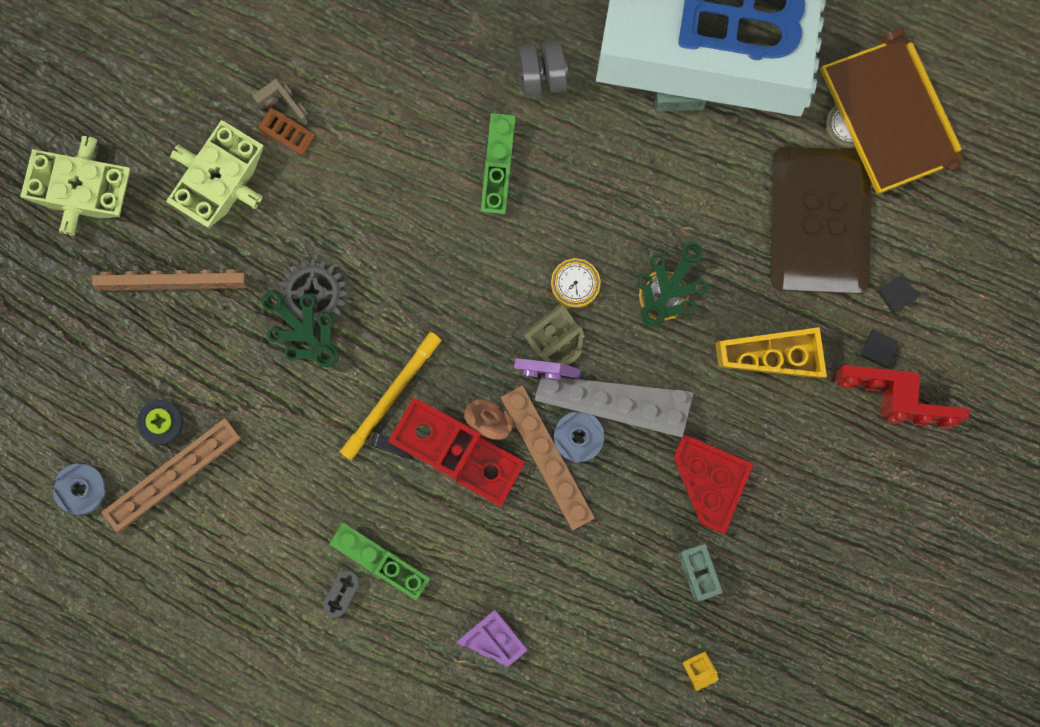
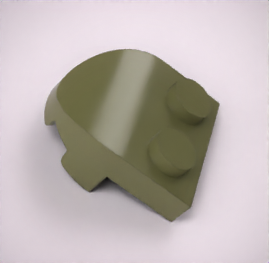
(556, 337)

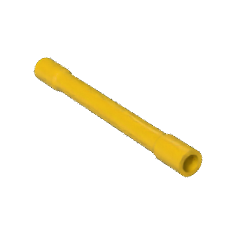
(358, 439)

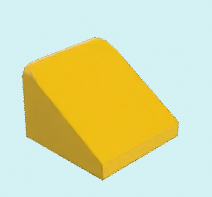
(700, 671)

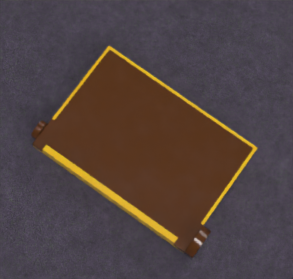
(892, 113)

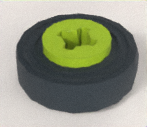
(167, 426)

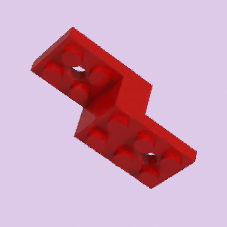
(899, 396)
(456, 451)

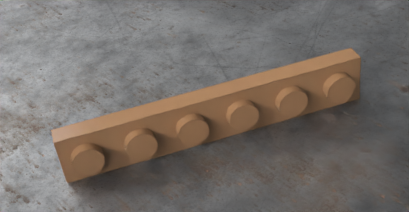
(160, 281)
(547, 458)
(171, 475)

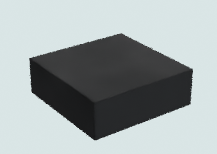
(897, 294)
(879, 348)

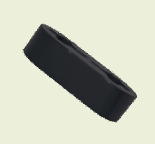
(381, 442)

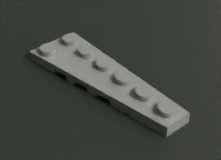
(635, 405)

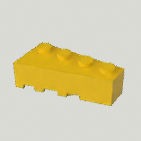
(778, 353)

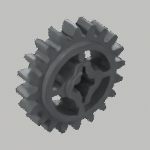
(322, 295)

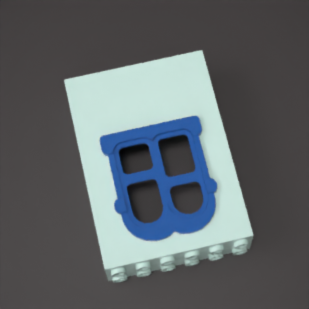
(659, 50)

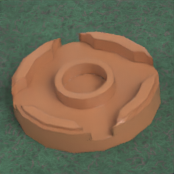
(488, 420)

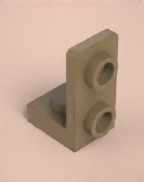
(269, 95)

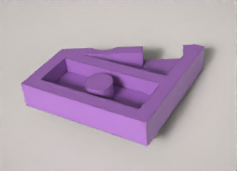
(551, 370)
(495, 640)

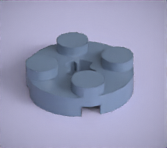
(593, 437)
(94, 492)

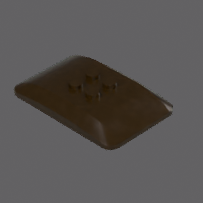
(820, 221)

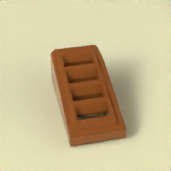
(273, 134)

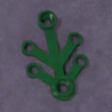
(670, 288)
(303, 330)

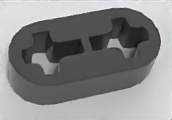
(335, 591)

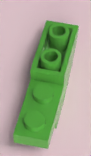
(498, 163)
(379, 561)

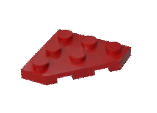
(711, 481)

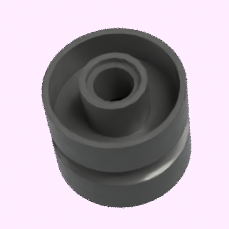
(549, 68)

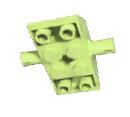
(224, 153)
(53, 181)

